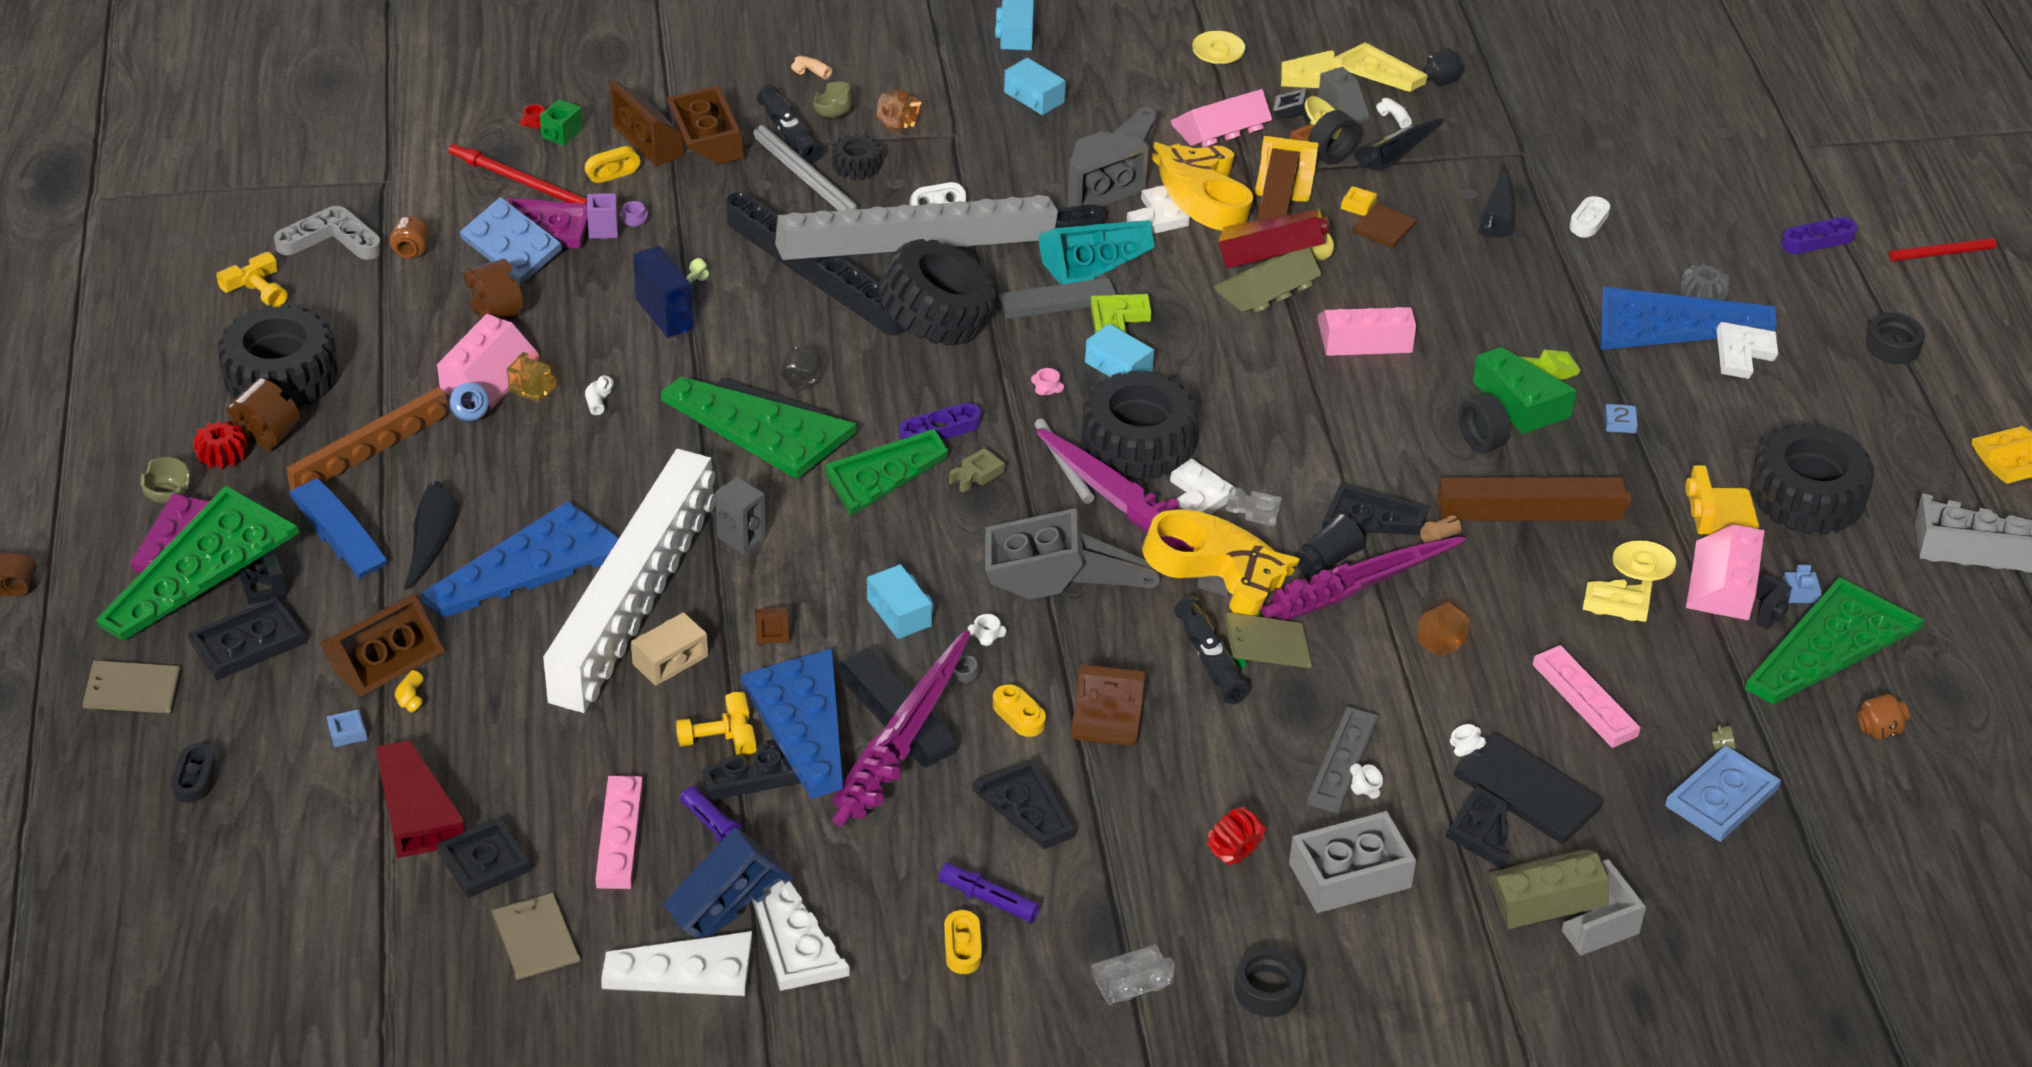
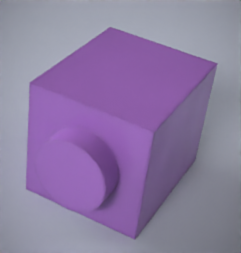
(602, 216)

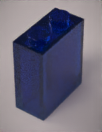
(663, 291)

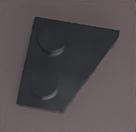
(1482, 827)

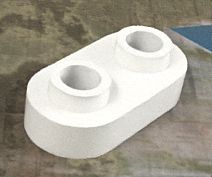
(938, 193)
(1589, 216)

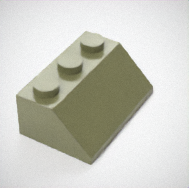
(1270, 280)
(1550, 888)

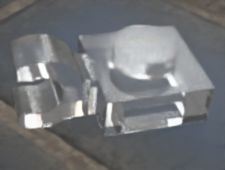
(1258, 507)

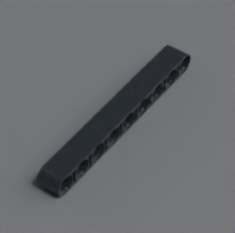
(829, 274)

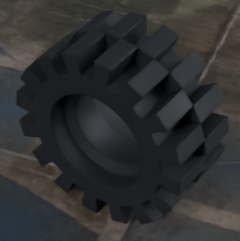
(856, 156)

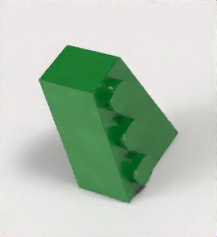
(1526, 392)

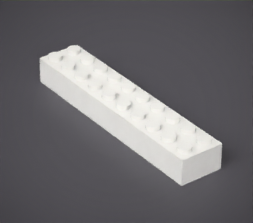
(629, 581)

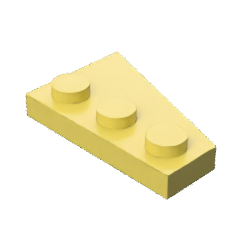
(1381, 67)

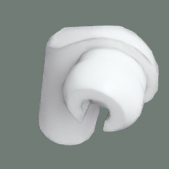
(1398, 111)
(597, 392)

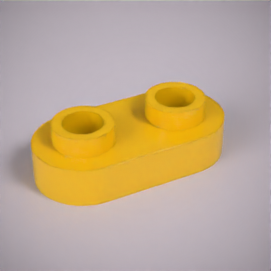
(612, 164)
(1014, 707)
(964, 944)

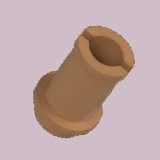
(1441, 529)

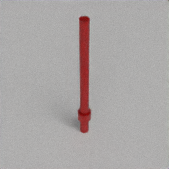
(475, 158)

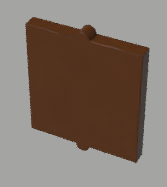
(1384, 225)

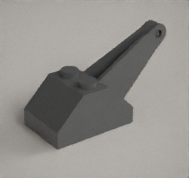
(1111, 164)
(1048, 551)

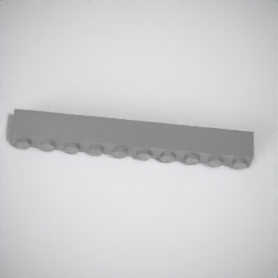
(891, 227)

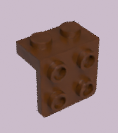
(1108, 705)

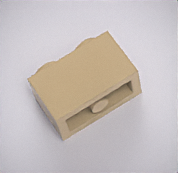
(669, 648)

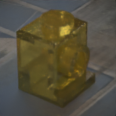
(530, 378)

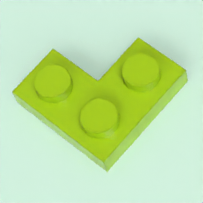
(1119, 309)

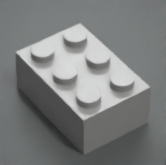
(1352, 862)

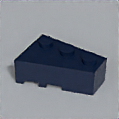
(724, 883)

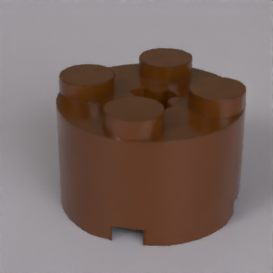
(494, 290)
(263, 414)

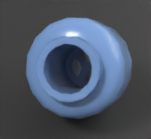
(473, 392)

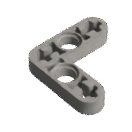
(330, 222)

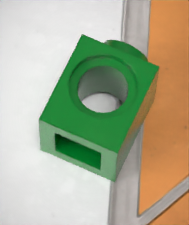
(561, 122)

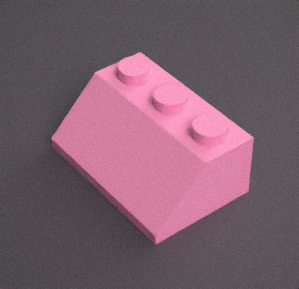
(1224, 119)
(1367, 331)
(484, 358)
(1726, 572)

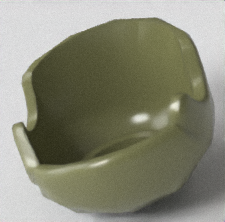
(835, 101)
(164, 478)

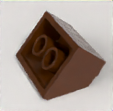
(707, 124)
(644, 126)
(383, 646)

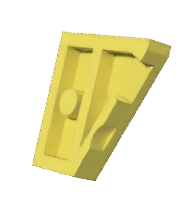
(1306, 70)

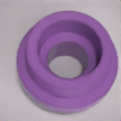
(633, 213)

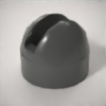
(971, 663)

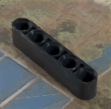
(884, 694)

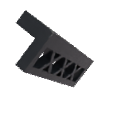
(270, 567)

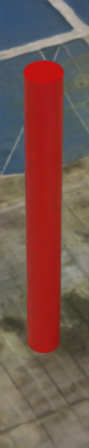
(1942, 249)

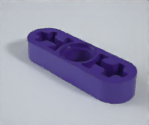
(1802, 237)
(958, 418)

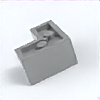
(1607, 923)

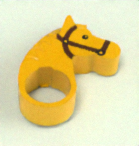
(1201, 184)
(1221, 550)

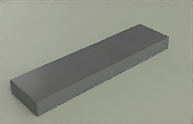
(1052, 298)
(1345, 750)

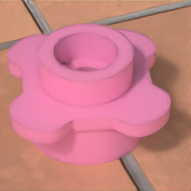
(1047, 381)

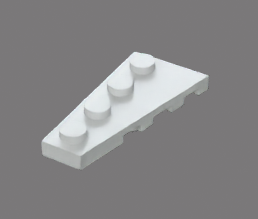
(795, 941)

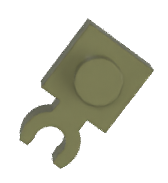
(978, 467)

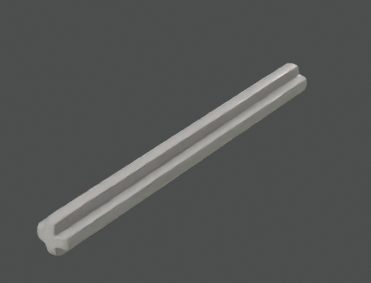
(803, 169)

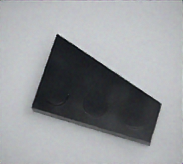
(1377, 512)
(749, 774)
(1027, 802)

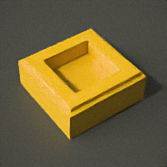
(1359, 201)

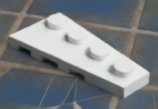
(691, 966)

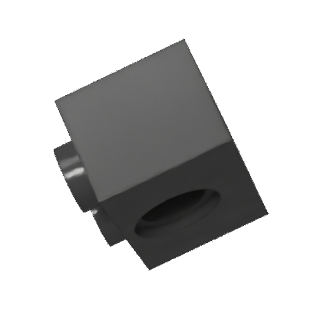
(740, 515)

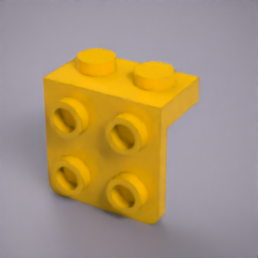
(1306, 165)
(1718, 507)

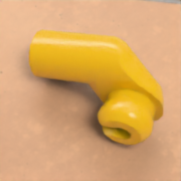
(406, 691)

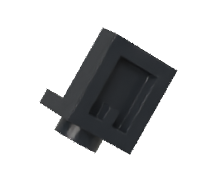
(1292, 104)

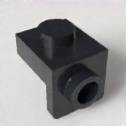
(1774, 600)

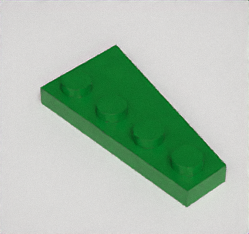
(876, 472)

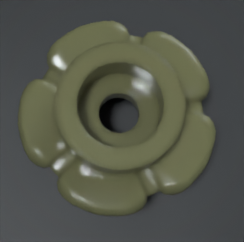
(1723, 737)

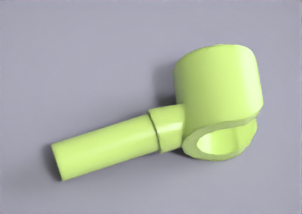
(698, 270)

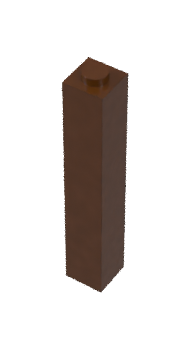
(1533, 498)

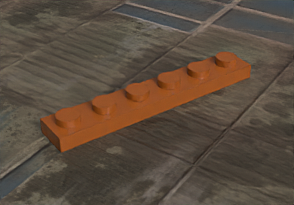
(369, 439)

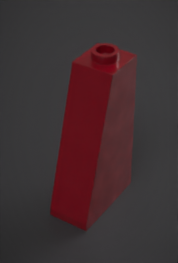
(1272, 237)
(415, 801)

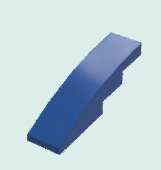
(338, 527)

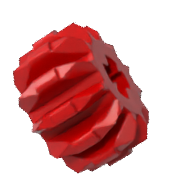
(220, 444)
(1236, 836)

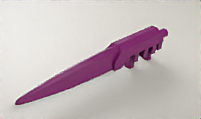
(1114, 487)
(1345, 581)
(883, 754)

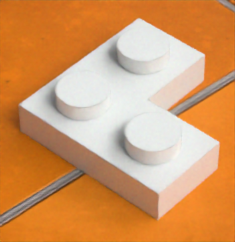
(1160, 211)
(1739, 344)
(1203, 488)

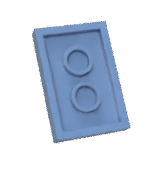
(509, 234)
(1722, 793)

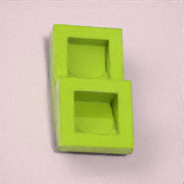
(1556, 363)

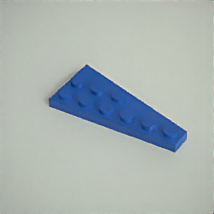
(1654, 318)
(529, 558)
(801, 714)

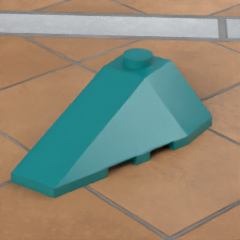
(1092, 250)

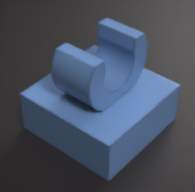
(1804, 585)

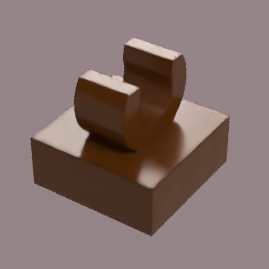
(771, 625)

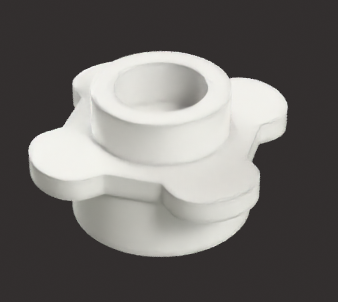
(987, 629)
(1466, 739)
(1366, 780)

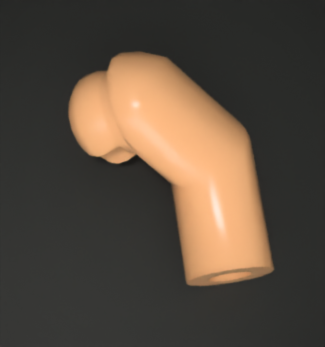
(814, 65)

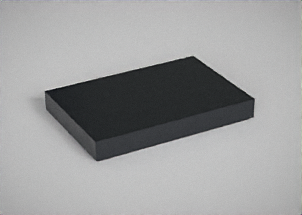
(247, 638)

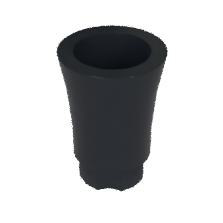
(1331, 545)

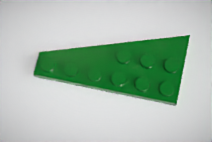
(768, 429)
(209, 549)
(1833, 635)

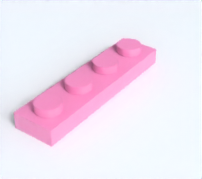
(1586, 696)
(619, 832)

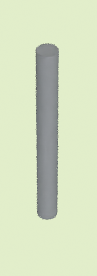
(1077, 482)

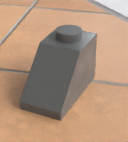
(1343, 93)

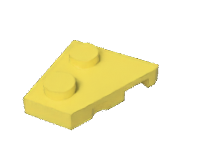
(1618, 599)

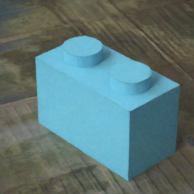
(1015, 24)
(1034, 86)
(1117, 352)
(899, 601)

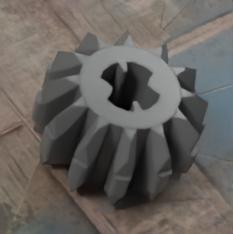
(1705, 282)

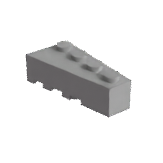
(1972, 537)

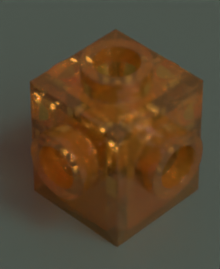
(897, 109)
(1443, 629)

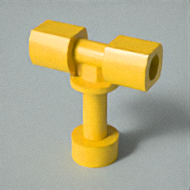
(253, 277)
(733, 726)

